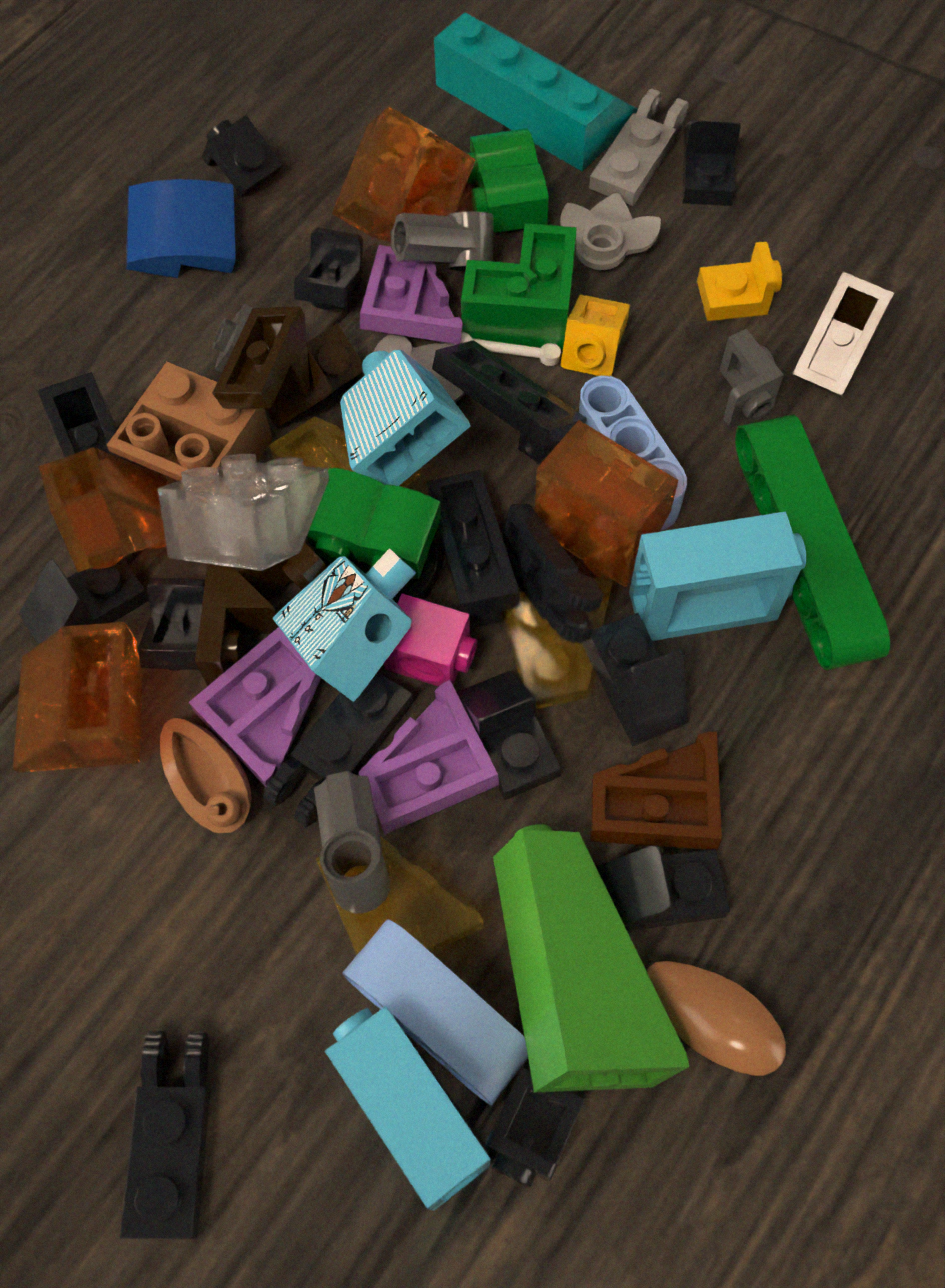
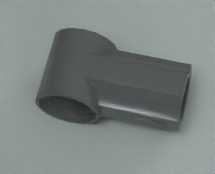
(443, 238)
(351, 840)

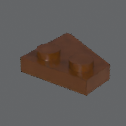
(661, 799)

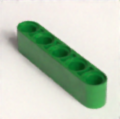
(833, 587)

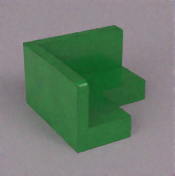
(523, 300)

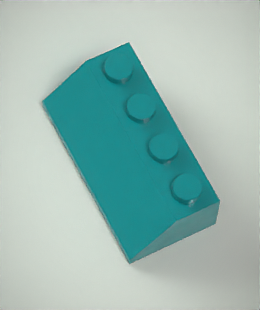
(528, 91)

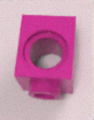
(434, 644)

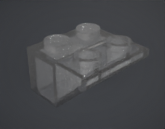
(241, 511)

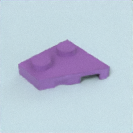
(408, 301)
(260, 704)
(429, 764)

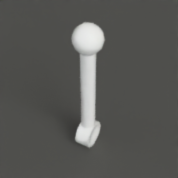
(548, 354)

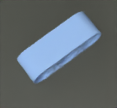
(630, 428)
(438, 1011)

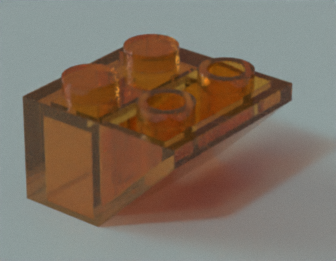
(400, 172)
(601, 500)
(103, 507)
(80, 700)

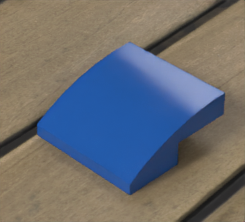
(180, 225)

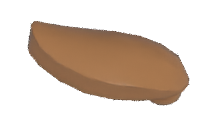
(205, 776)
(719, 1018)

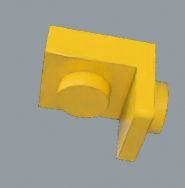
(741, 287)
(594, 335)

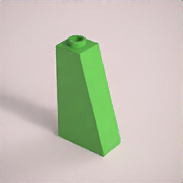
(576, 973)

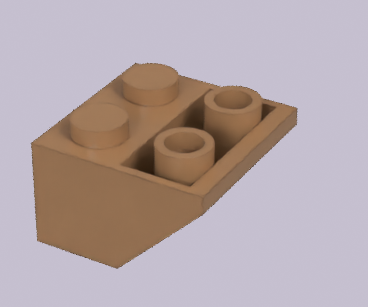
(185, 427)

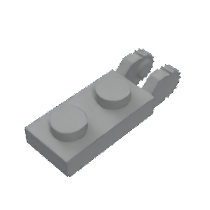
(638, 149)

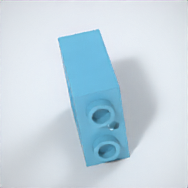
(715, 575)
(407, 1106)

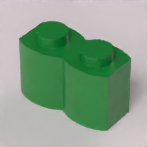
(508, 180)
(367, 518)

